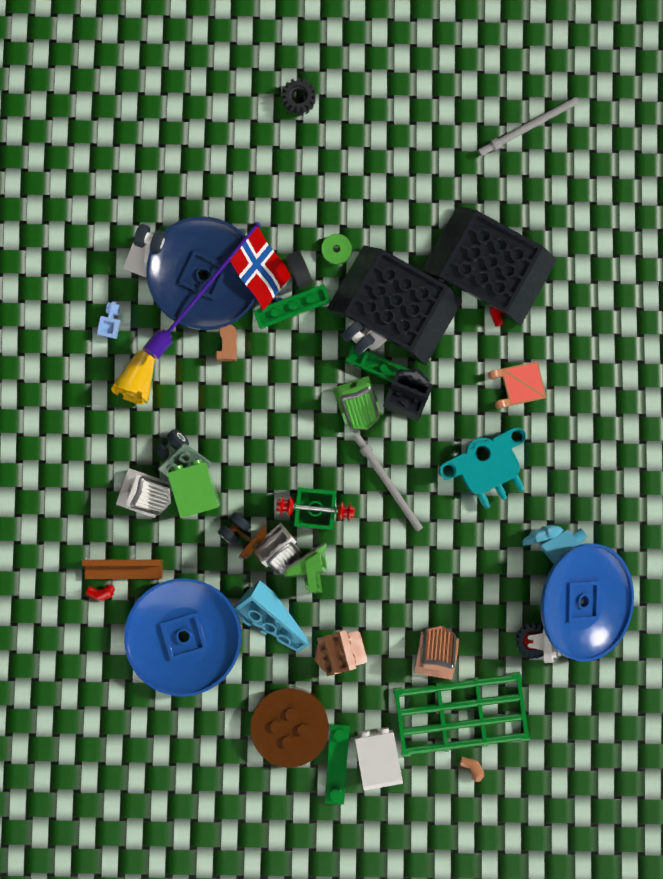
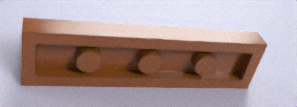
(123, 568)

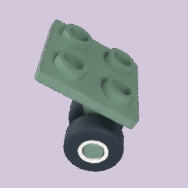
(177, 452)

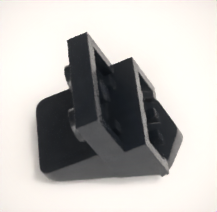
(408, 393)

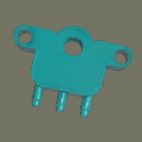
(491, 473)

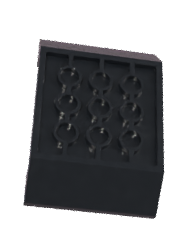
(490, 263)
(396, 302)

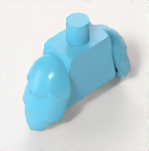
(555, 540)

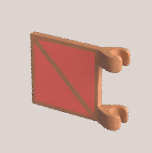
(522, 384)

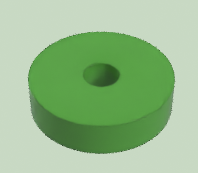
(340, 257)

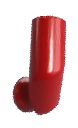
(496, 316)
(102, 594)

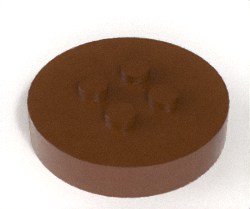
(289, 727)

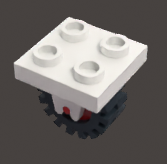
(534, 643)

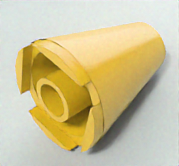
(136, 379)

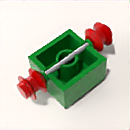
(315, 508)

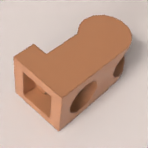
(229, 344)

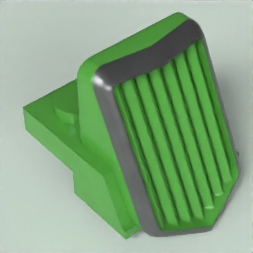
(358, 403)
(311, 565)

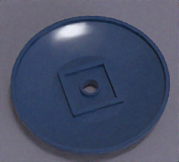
(173, 274)

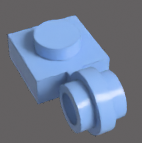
(108, 325)

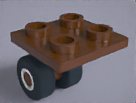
(240, 524)

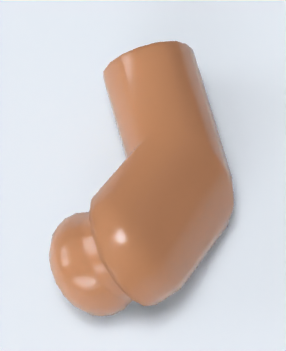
(474, 766)

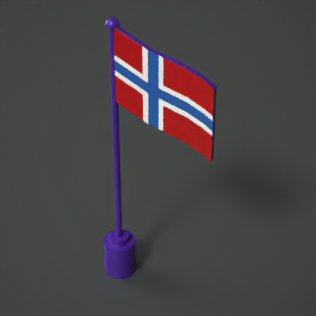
(256, 267)

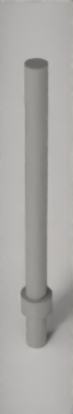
(496, 143)
(366, 451)

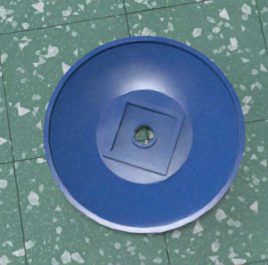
(608, 592)
(154, 640)

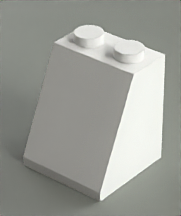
(378, 759)

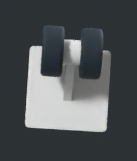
(140, 249)
(362, 337)

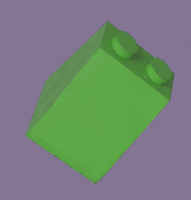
(193, 488)

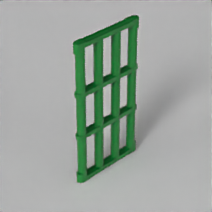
(481, 721)

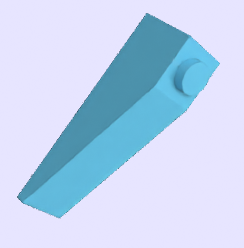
(266, 611)

